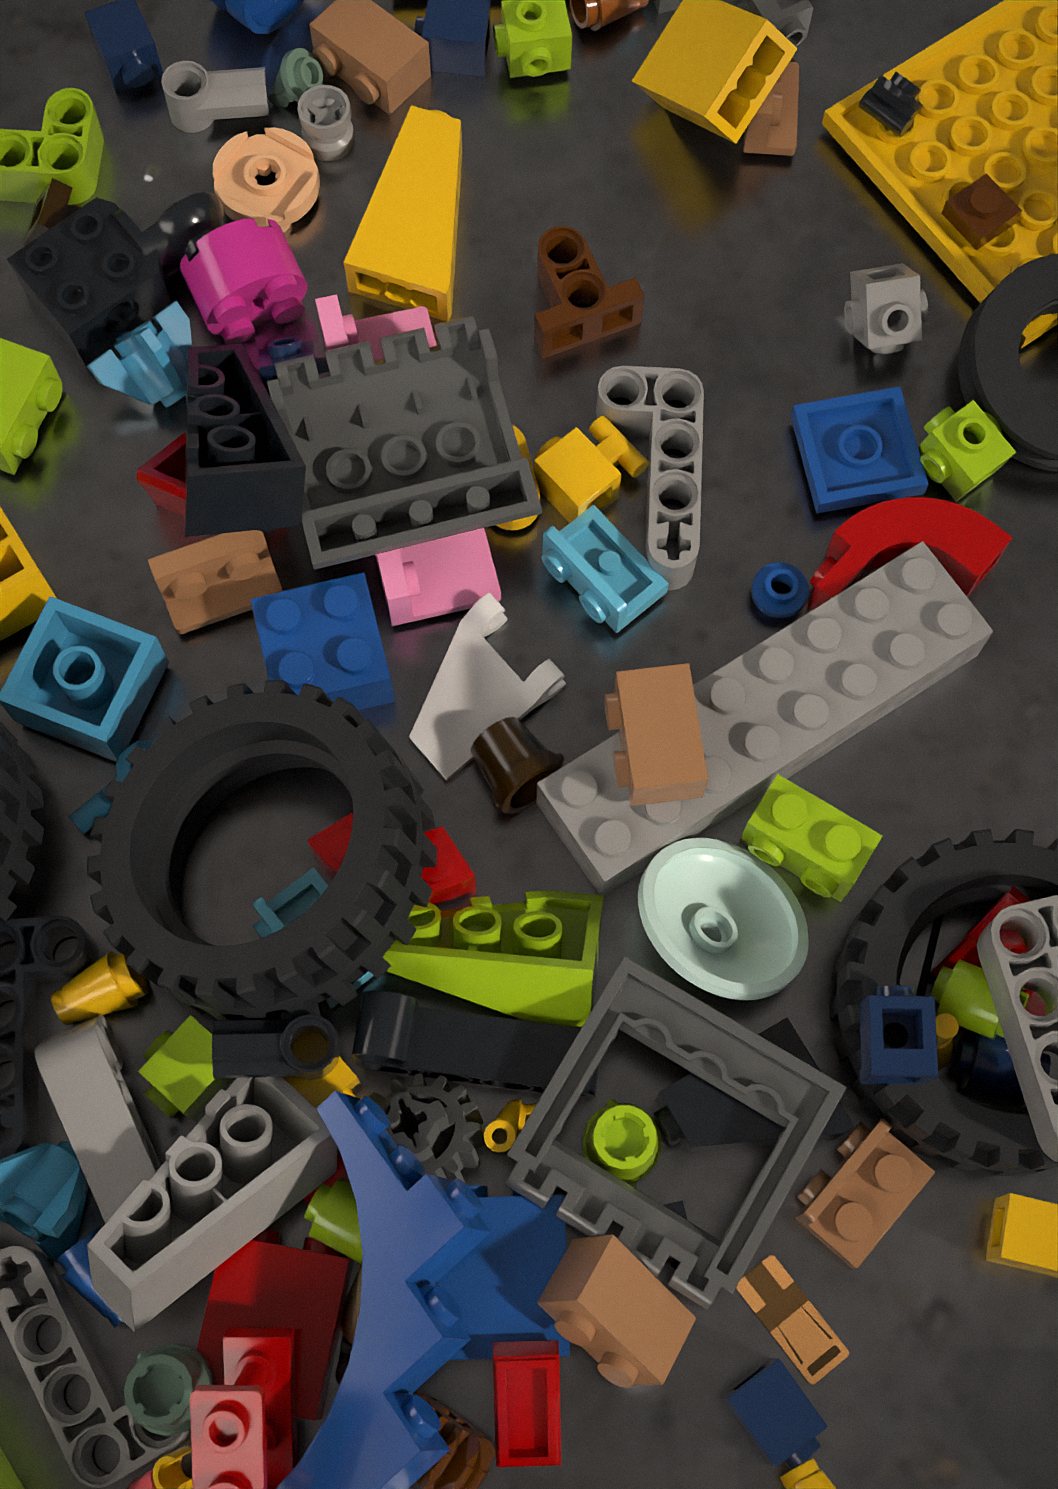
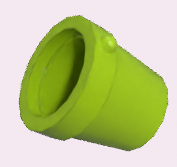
(622, 1141)

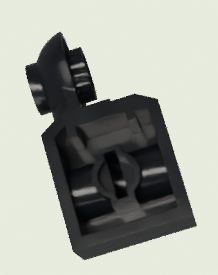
(104, 274)

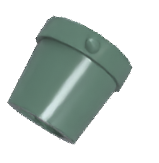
(161, 1387)

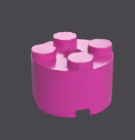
(244, 279)

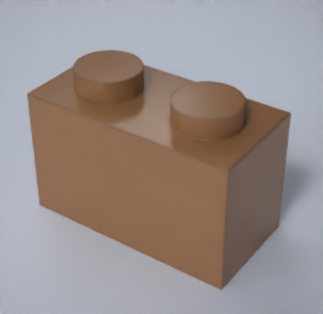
(370, 52)
(658, 735)
(616, 1311)

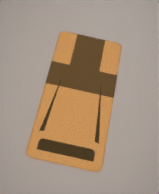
(792, 1319)

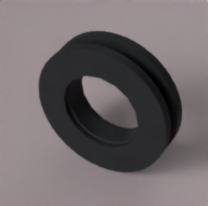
(992, 366)

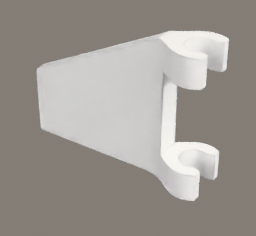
(476, 691)

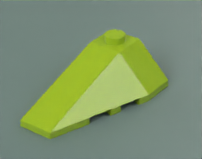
(511, 957)

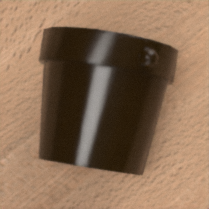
(513, 763)

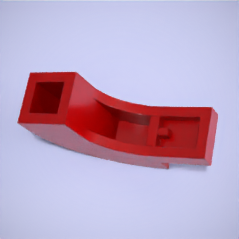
(956, 535)

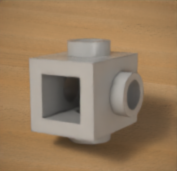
(886, 307)

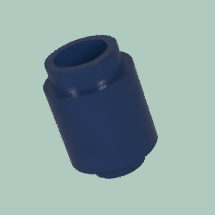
(988, 1067)

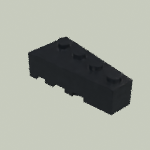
(237, 449)

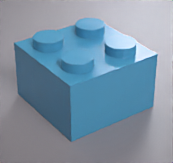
(84, 679)

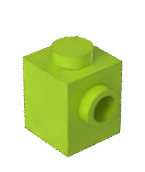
(181, 1070)

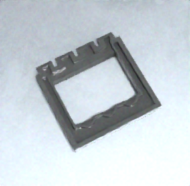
(718, 1053)

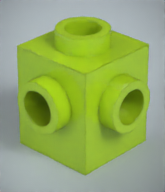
(534, 37)
(963, 448)

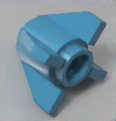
(150, 360)
(44, 1195)

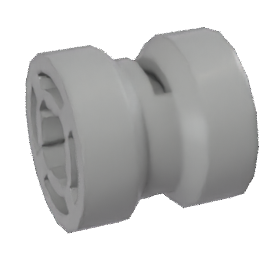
(326, 122)

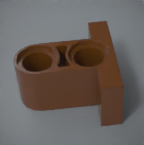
(575, 282)

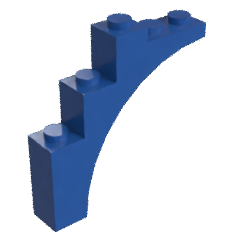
(406, 1327)

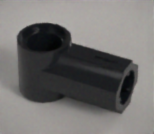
(266, 1048)

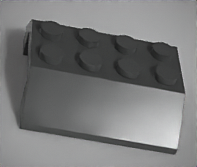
(403, 442)

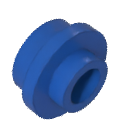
(777, 604)

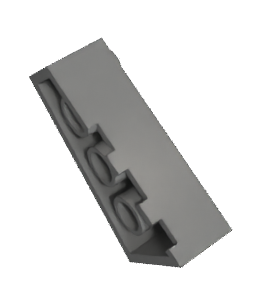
(214, 1193)

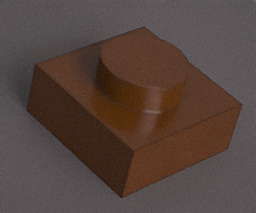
(981, 211)

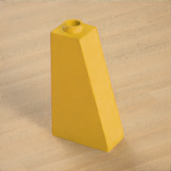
(411, 223)

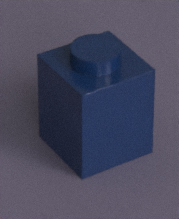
(457, 35)
(124, 44)
(776, 1415)

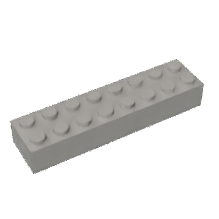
(776, 712)

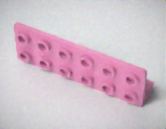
(431, 575)

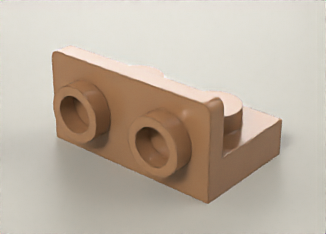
(775, 123)
(214, 578)
(863, 1193)

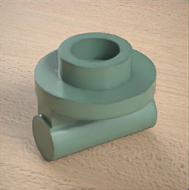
(295, 76)

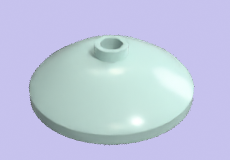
(723, 919)

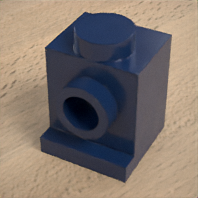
(915, 1018)

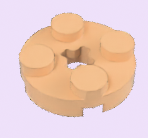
(274, 151)

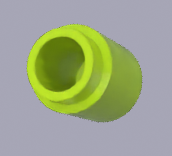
(967, 997)
(336, 1219)

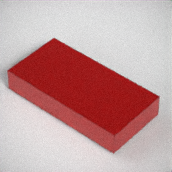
(527, 1403)

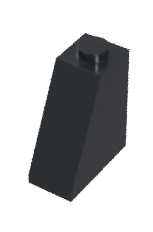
(714, 1121)

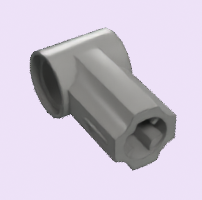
(202, 96)

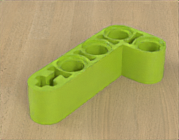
(64, 149)

